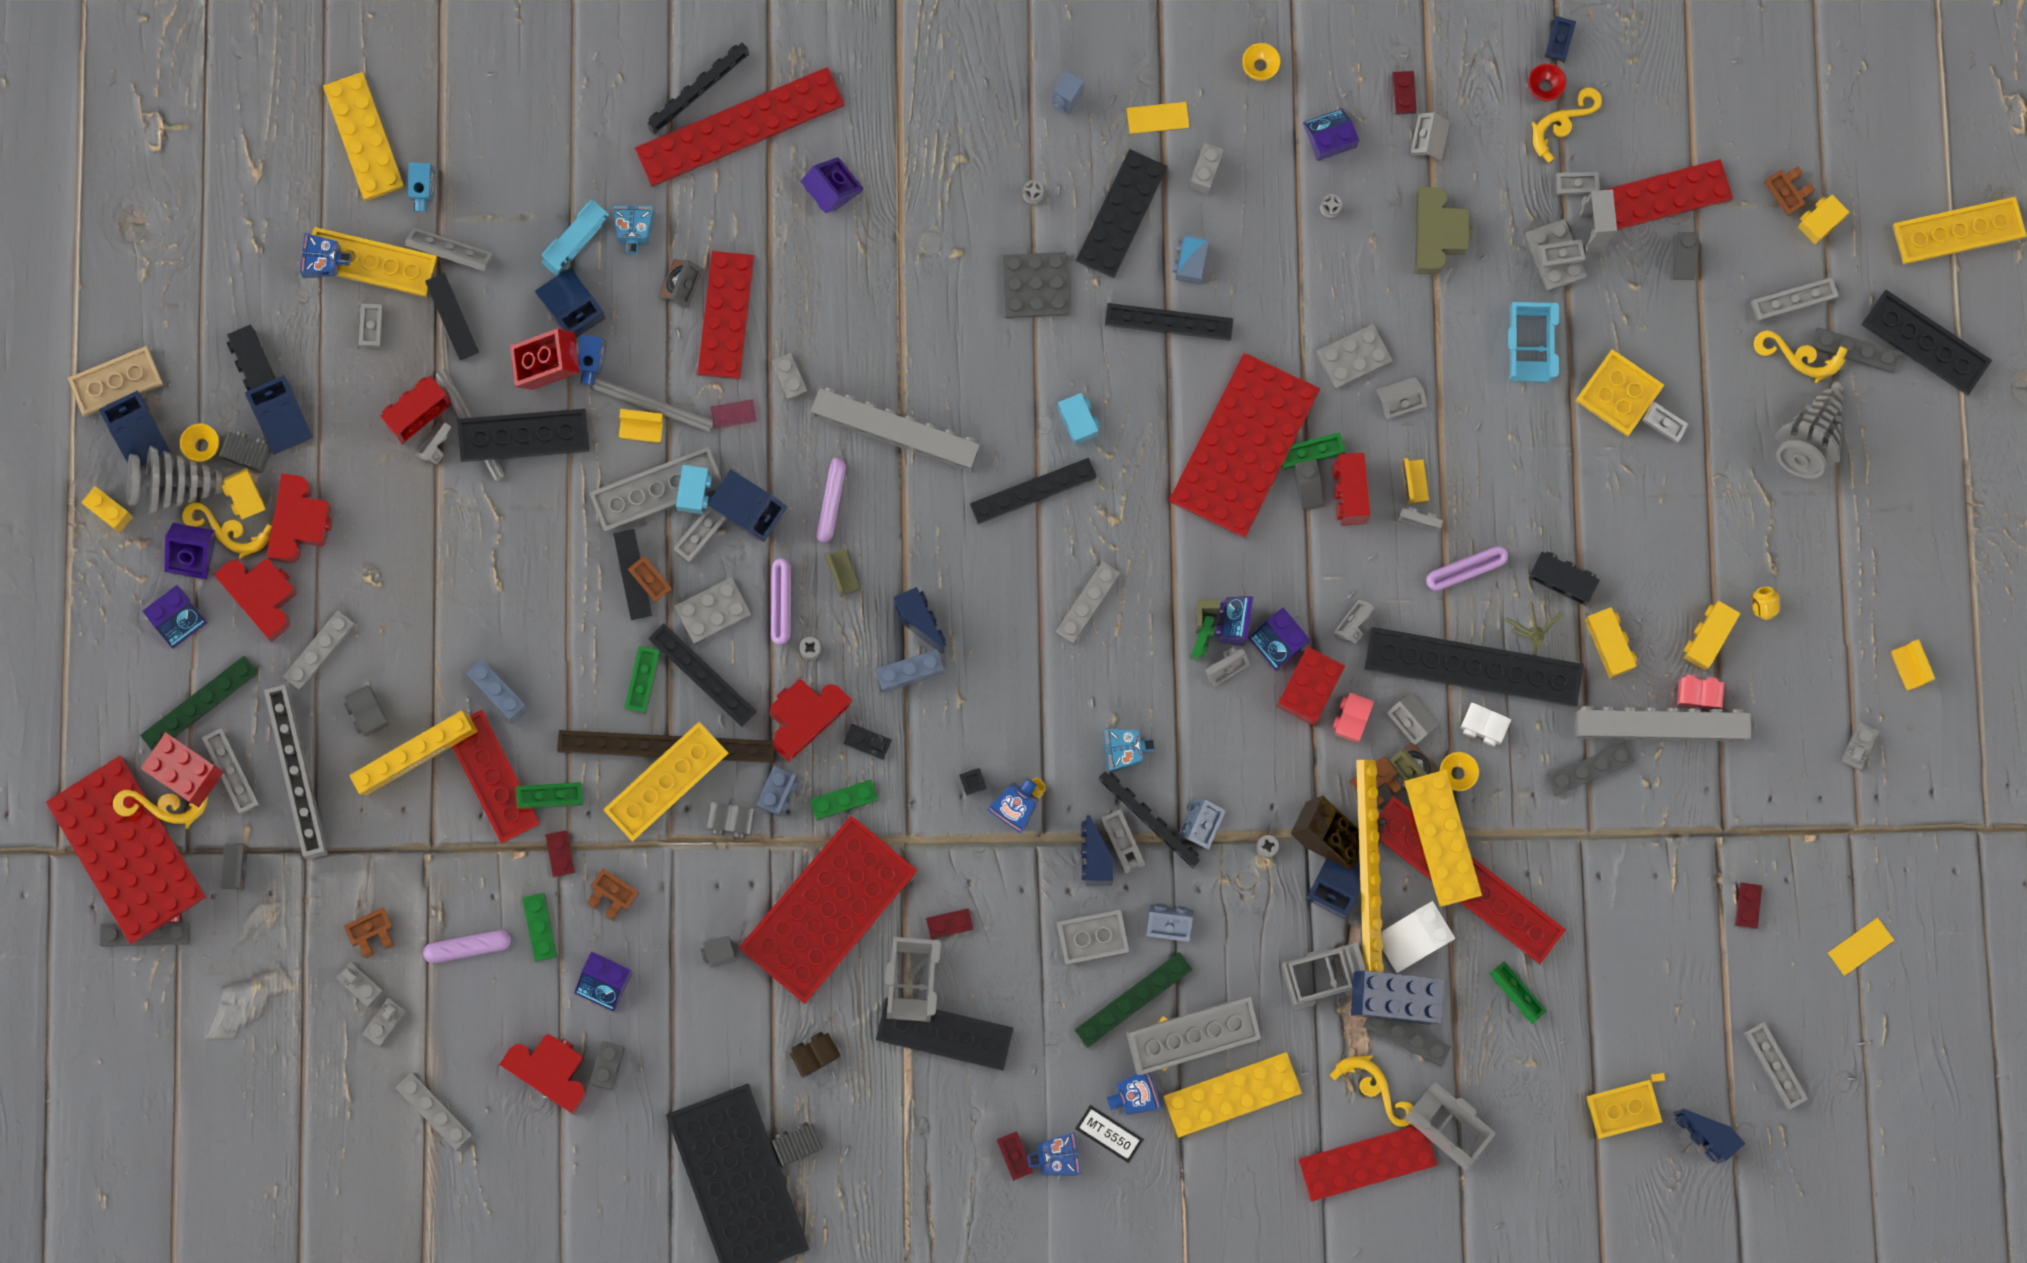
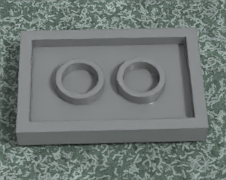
(1555, 276)
(1354, 356)
(712, 610)
(1093, 937)

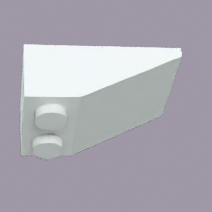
(1415, 937)

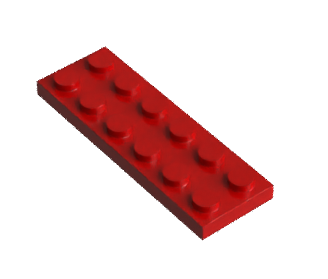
(1670, 194)
(725, 315)
(494, 781)
(1366, 1162)

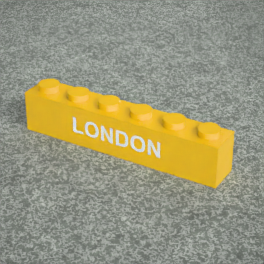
(413, 753)

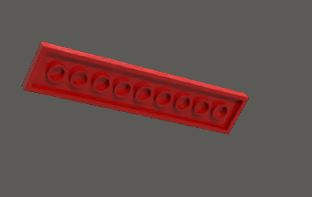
(739, 126)
(1498, 906)

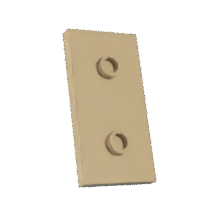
(115, 380)

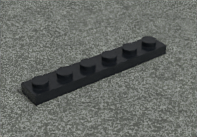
(703, 83)
(1169, 321)
(1033, 491)
(702, 675)
(1157, 825)

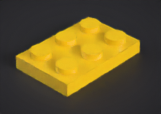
(1624, 1109)

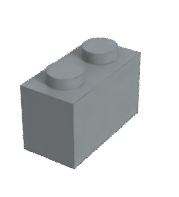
(1206, 169)

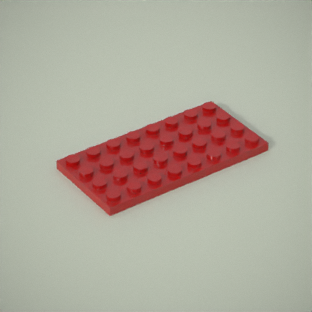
(1244, 445)
(125, 857)
(828, 909)

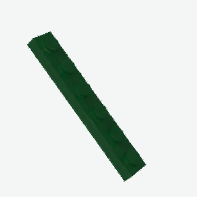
(201, 702)
(1133, 1000)

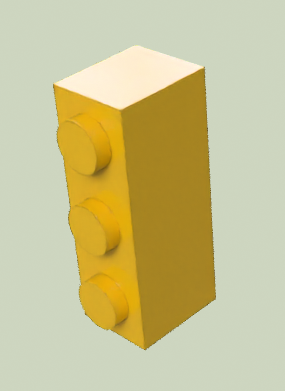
(1710, 635)
(1611, 642)

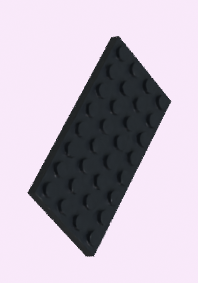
(737, 1179)

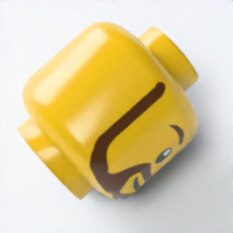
(1765, 603)

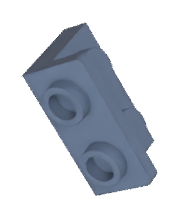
(777, 791)
(1202, 823)
(1169, 922)

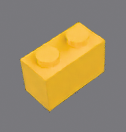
(1823, 218)
(243, 493)
(107, 509)

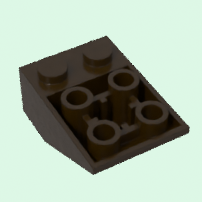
(1327, 832)

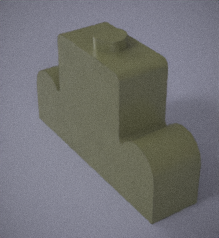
(1438, 230)

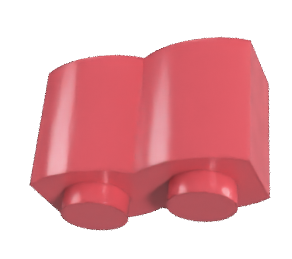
(1700, 693)
(1353, 718)

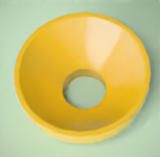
(1261, 52)
(192, 436)
(1467, 764)

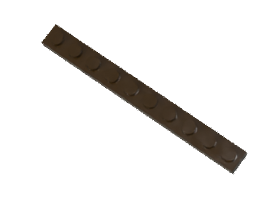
(656, 745)

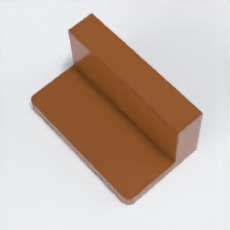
(649, 579)

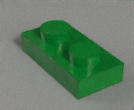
(1200, 647)

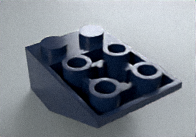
(570, 303)
(279, 414)
(133, 427)
(747, 505)
(915, 616)
(1098, 860)
(1336, 887)
(1717, 1139)

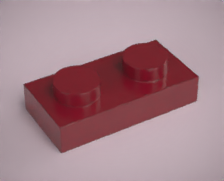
(1404, 92)
(560, 853)
(1748, 905)
(949, 924)
(1014, 1156)

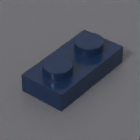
(1560, 39)

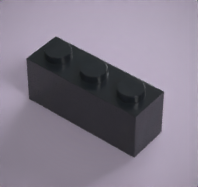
(250, 357)
(1564, 578)

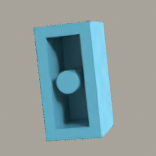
(1078, 418)
(693, 489)

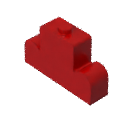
(297, 520)
(259, 593)
(805, 716)
(549, 1070)

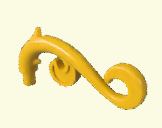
(1562, 116)
(1820, 373)
(230, 526)
(160, 810)
(1363, 1062)

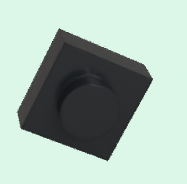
(972, 781)

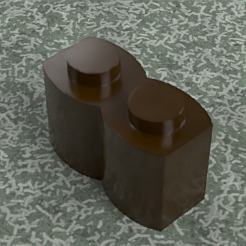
(815, 1054)

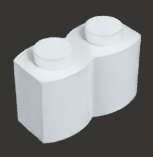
(1485, 724)

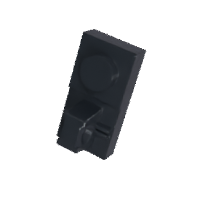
(867, 741)

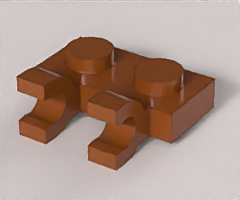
(1785, 192)
(1385, 776)
(613, 889)
(368, 927)

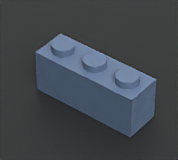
(909, 671)
(496, 691)

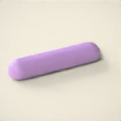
(831, 500)
(1467, 568)
(780, 601)
(467, 946)

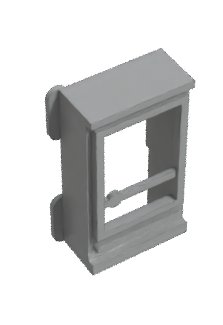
(1600, 206)
(1351, 961)
(909, 1008)
(1427, 1107)

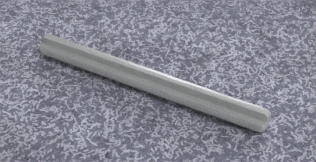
(653, 405)
(463, 412)

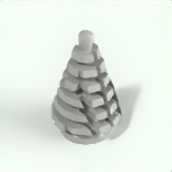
(1813, 436)
(161, 484)

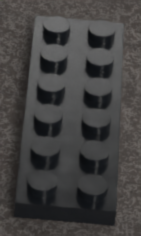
(1121, 213)
(1926, 342)
(523, 435)
(950, 1037)

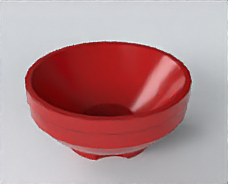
(1549, 73)

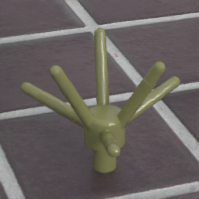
(1535, 633)

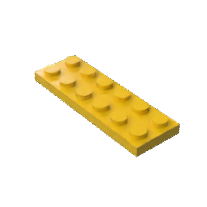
(363, 136)
(1959, 230)
(383, 263)
(665, 781)
(1442, 838)
(1232, 1094)

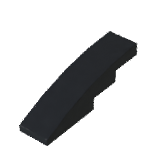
(452, 316)
(628, 554)

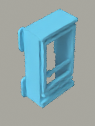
(565, 248)
(1534, 370)

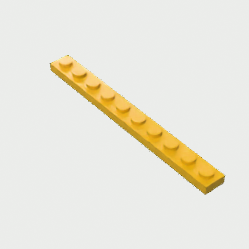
(1369, 865)

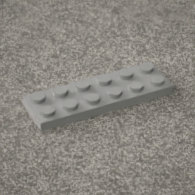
(648, 491)
(1193, 1035)

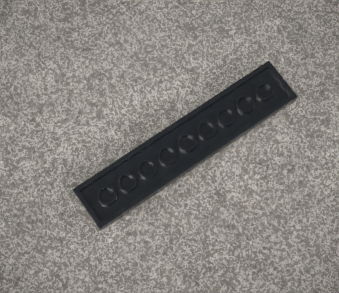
(1474, 666)

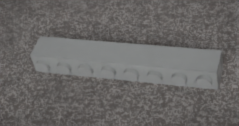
(895, 429)
(1662, 725)
(296, 772)

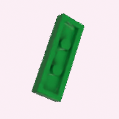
(1314, 449)
(642, 679)
(549, 795)
(843, 799)
(539, 927)
(1517, 992)

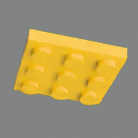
(1619, 393)

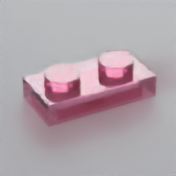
(733, 414)

